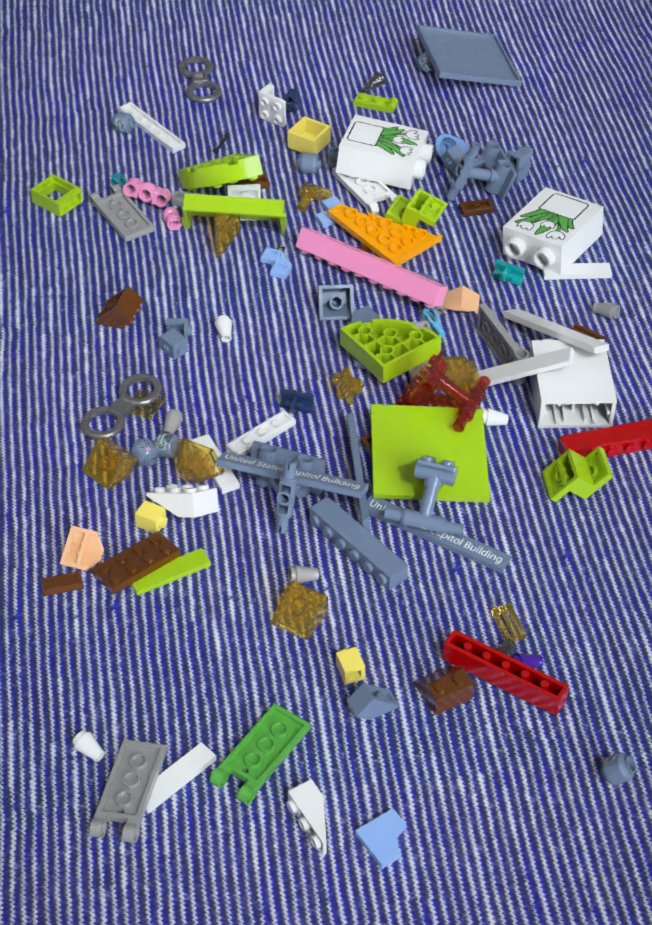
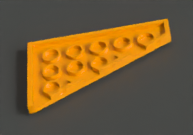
(386, 239)

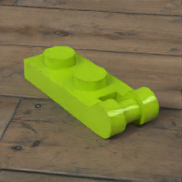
(376, 102)

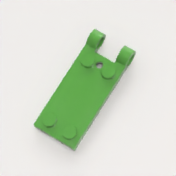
(261, 751)

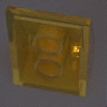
(226, 229)

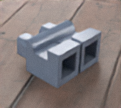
(520, 161)

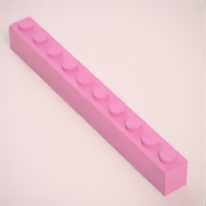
(372, 267)

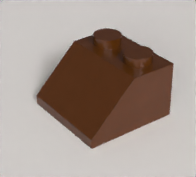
(120, 309)
(445, 688)

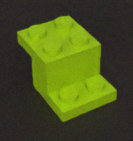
(420, 208)
(577, 474)

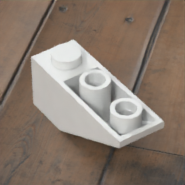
(308, 806)

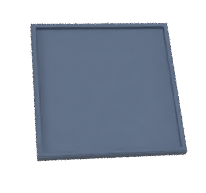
(468, 56)

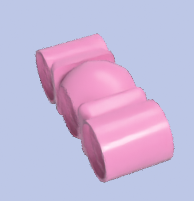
(140, 188)

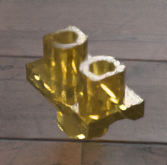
(349, 385)

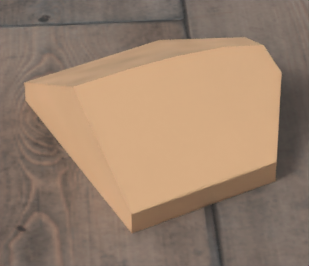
(462, 300)
(82, 549)

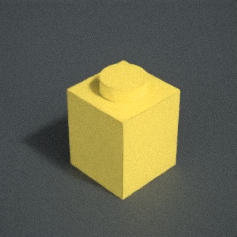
(150, 517)
(350, 665)

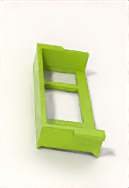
(245, 207)

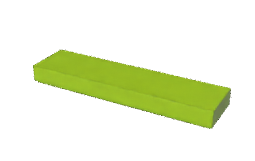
(173, 571)

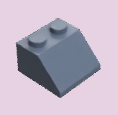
(335, 302)

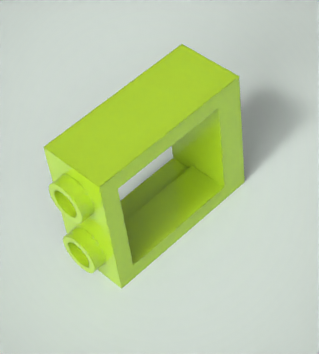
(71, 195)

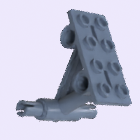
(489, 166)
(434, 476)
(287, 485)

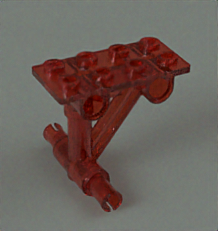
(434, 378)

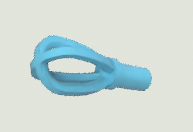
(434, 324)

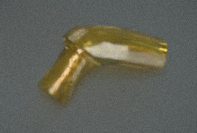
(312, 193)

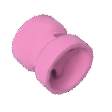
(172, 218)

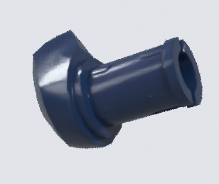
(291, 100)

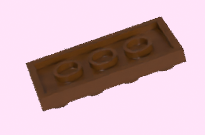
(135, 562)

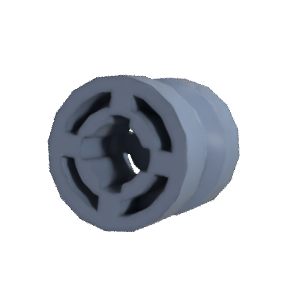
(333, 156)

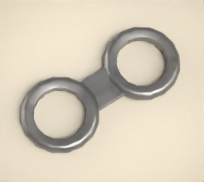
(200, 79)
(121, 407)

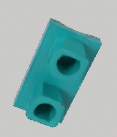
(508, 272)

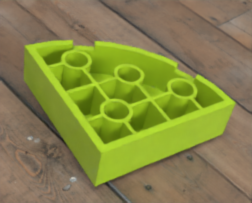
(221, 171)
(389, 346)

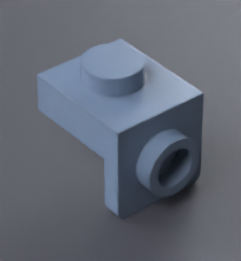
(180, 325)

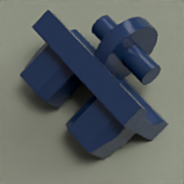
(297, 400)

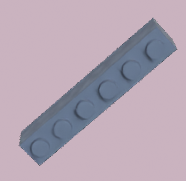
(358, 543)

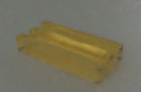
(503, 610)

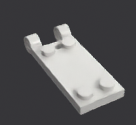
(366, 191)

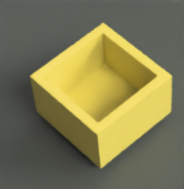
(309, 136)

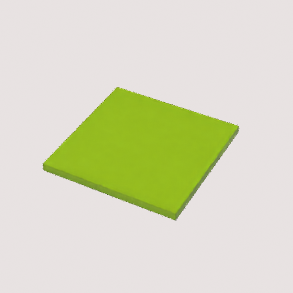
(407, 433)

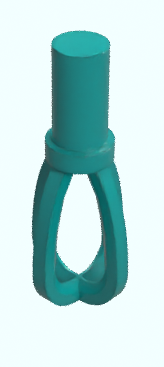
(118, 180)

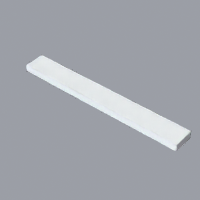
(557, 331)

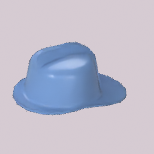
(446, 142)

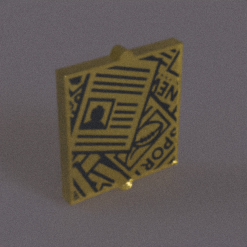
(148, 411)

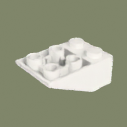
(186, 500)

